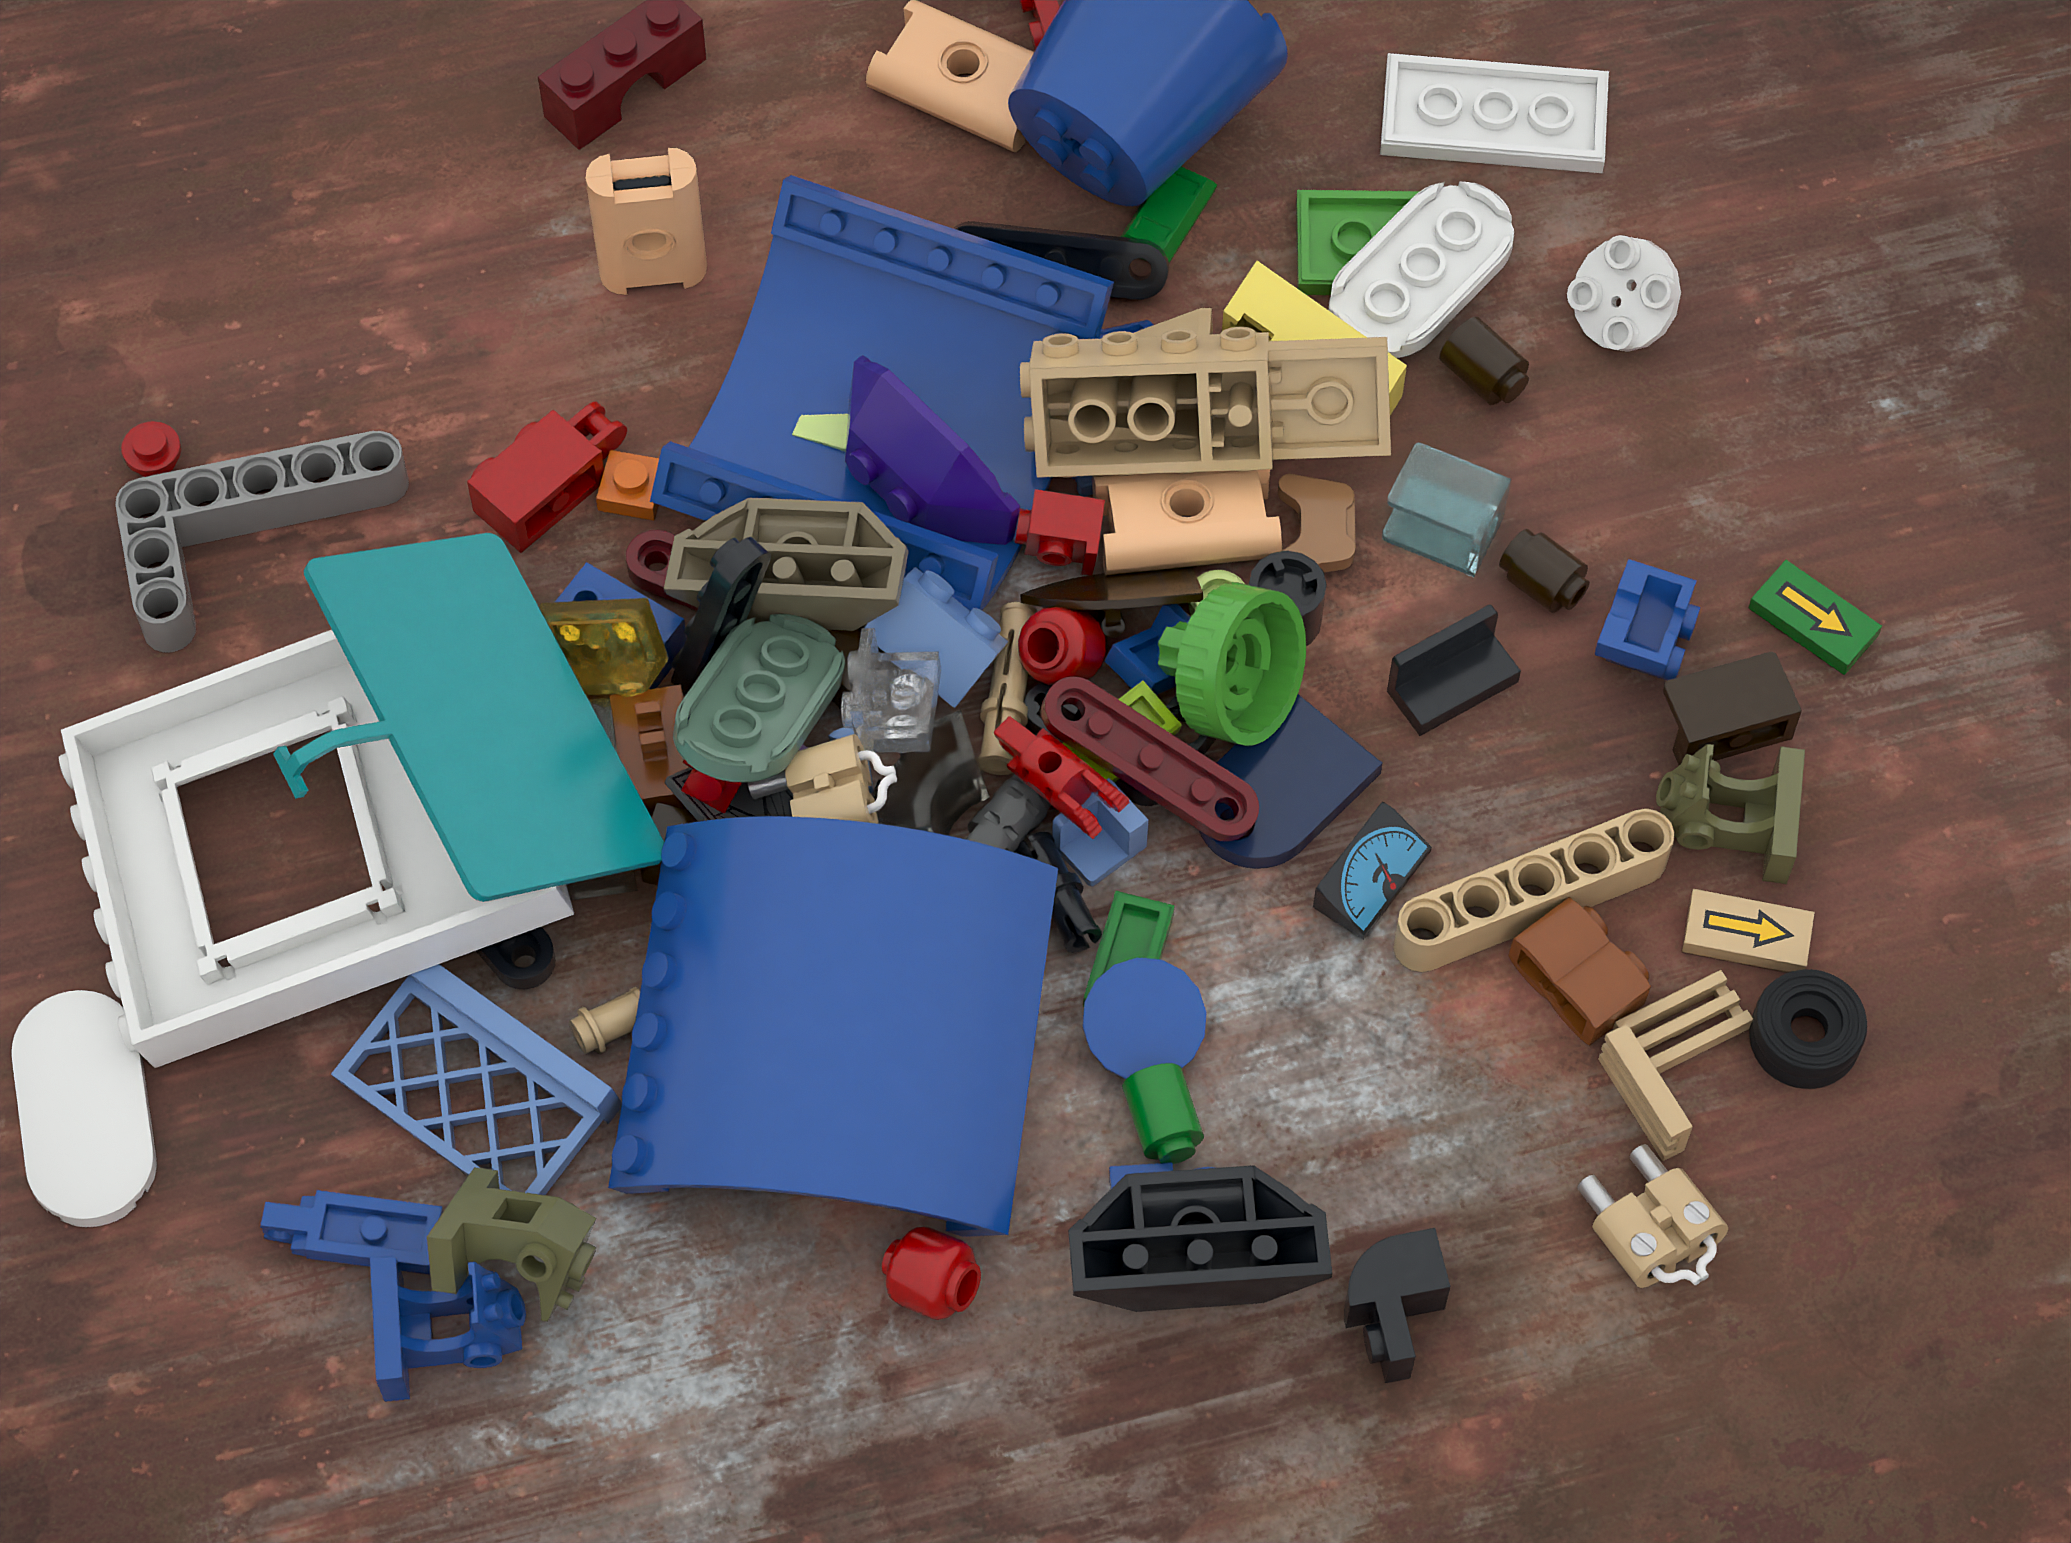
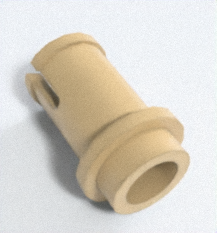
(606, 1022)

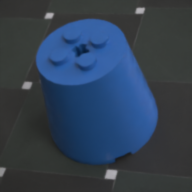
(1140, 87)

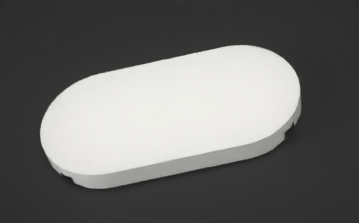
(1424, 265)
(82, 1110)

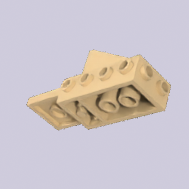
(1201, 400)

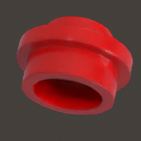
(151, 448)

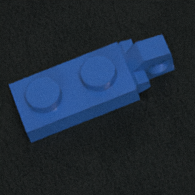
(353, 1229)

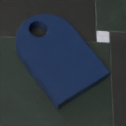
(1301, 782)

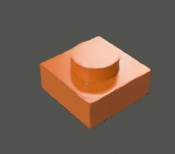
(628, 485)

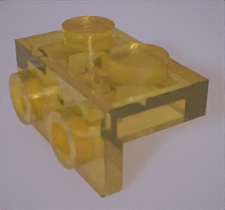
(608, 643)

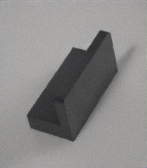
(1451, 671)

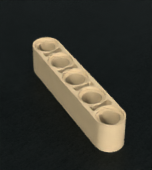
(1548, 867)

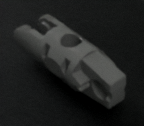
(1008, 816)

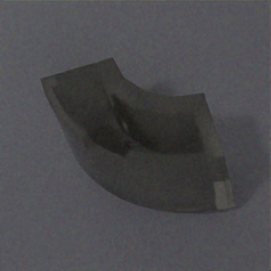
(937, 784)

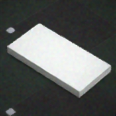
(1495, 113)

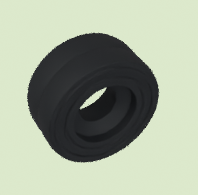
(1813, 995)

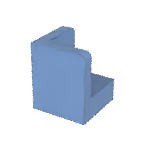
(1120, 840)

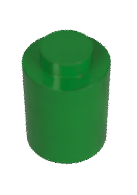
(1163, 1113)

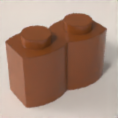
(1580, 969)

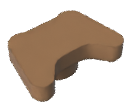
(1325, 519)

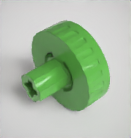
(1235, 683)

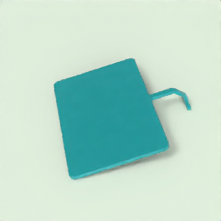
(479, 716)

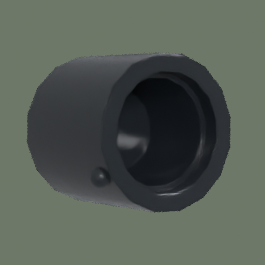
(1300, 580)

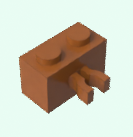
(646, 742)

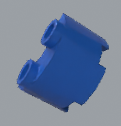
(1647, 620)

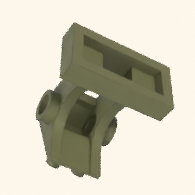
(1768, 803)
(512, 1227)

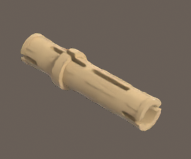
(1006, 689)

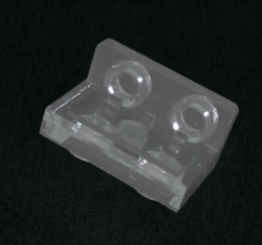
(891, 697)

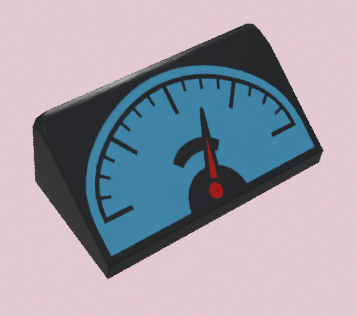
(1371, 871)

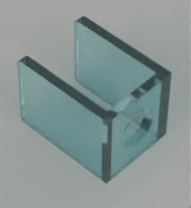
(1446, 508)

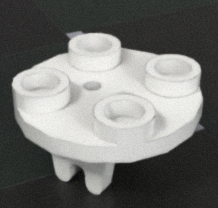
(1608, 276)

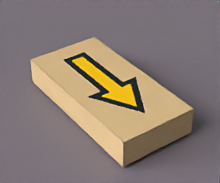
(1747, 931)

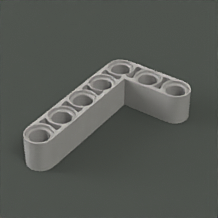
(239, 512)

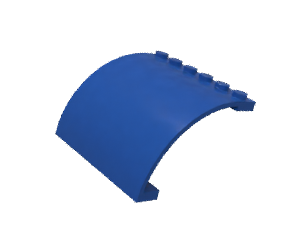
(915, 298)
(837, 1017)

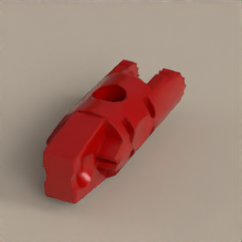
(1057, 774)

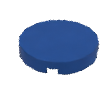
(1143, 1016)

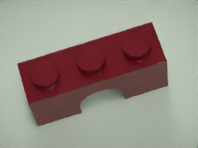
(588, 85)

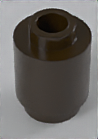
(1545, 571)

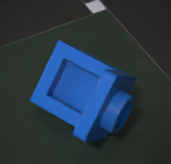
(1138, 655)

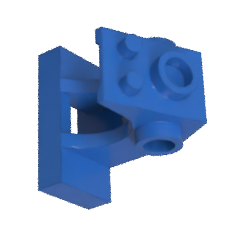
(405, 1324)

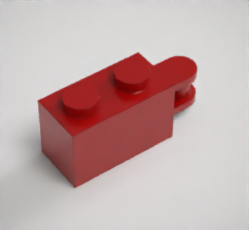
(544, 473)

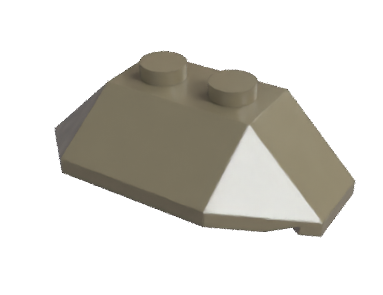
(825, 564)

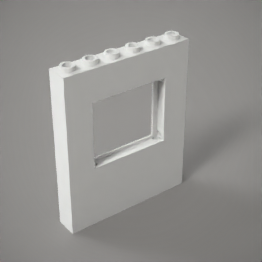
(149, 886)

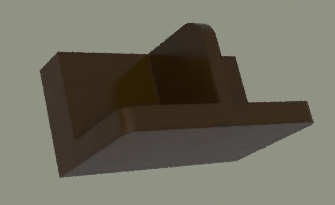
(1733, 707)

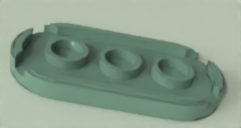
(758, 698)

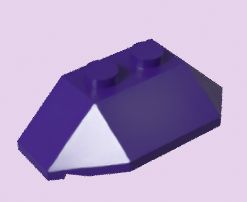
(921, 463)

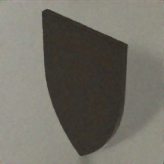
(1118, 591)

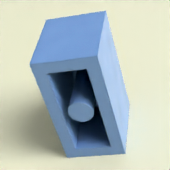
(935, 621)

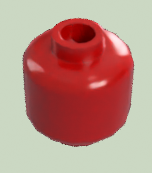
(1061, 645)
(931, 1273)

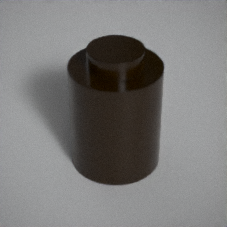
(1485, 362)

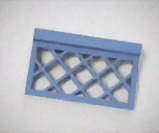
(506, 1039)

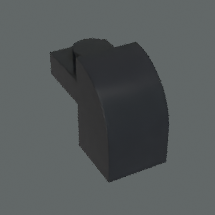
(1389, 1283)

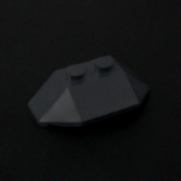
(1198, 1241)

